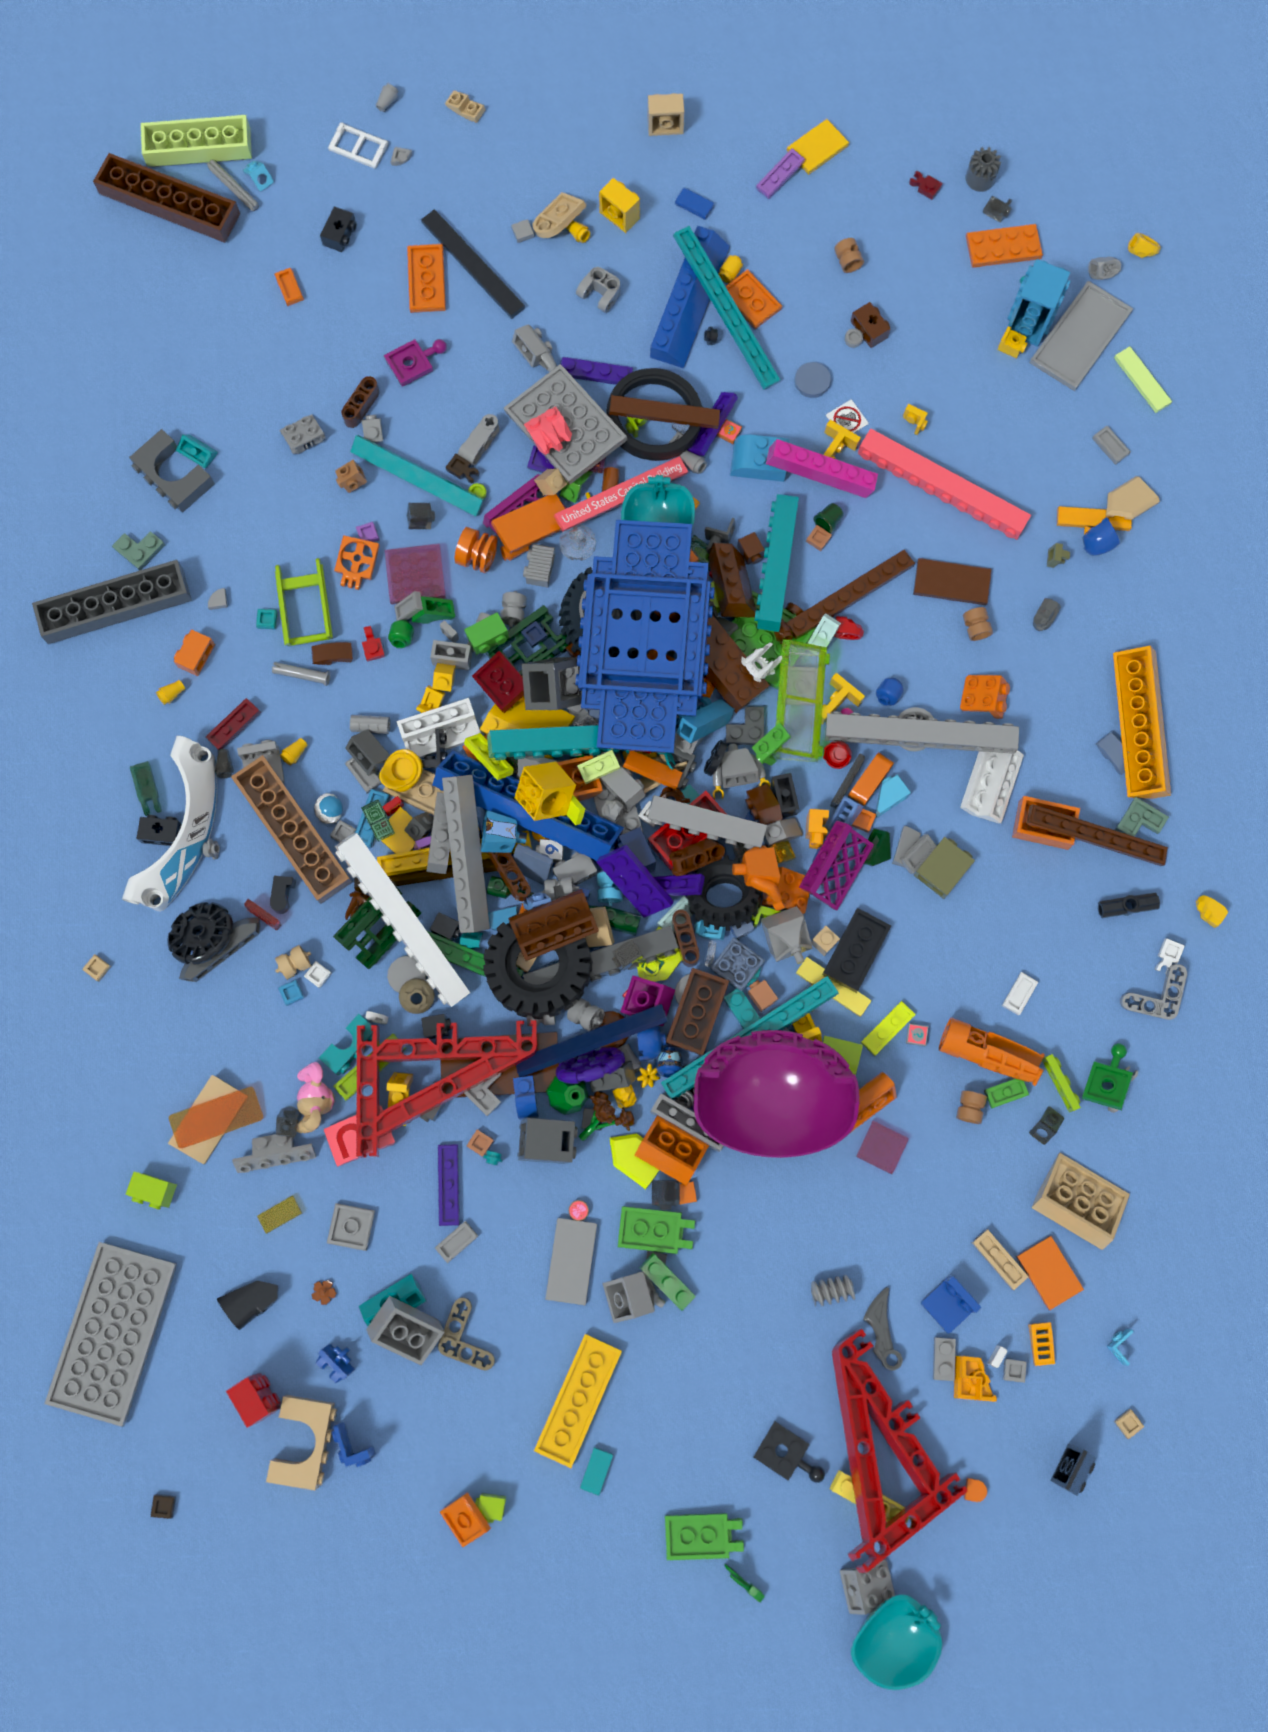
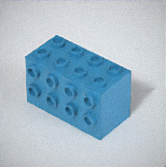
(1038, 300)

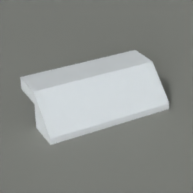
(455, 719)
(991, 785)

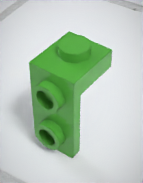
(572, 491)
(770, 743)

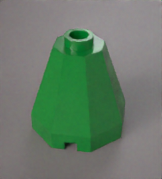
(567, 1097)

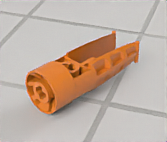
(991, 1051)

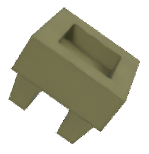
(1057, 555)

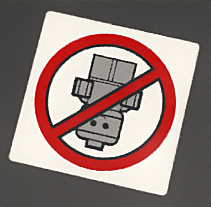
(848, 416)

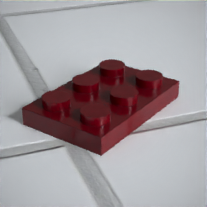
(500, 681)

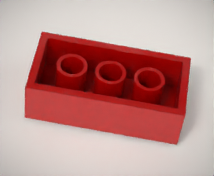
(668, 840)

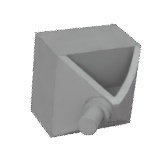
(787, 934)
(631, 1297)

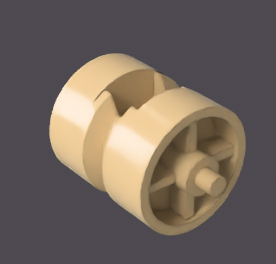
(289, 964)

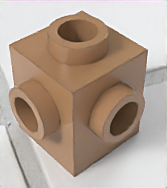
(350, 476)

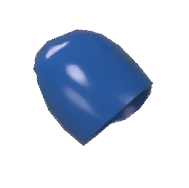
(1100, 538)

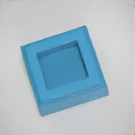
(291, 992)

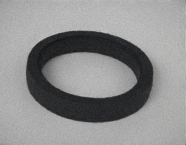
(672, 381)

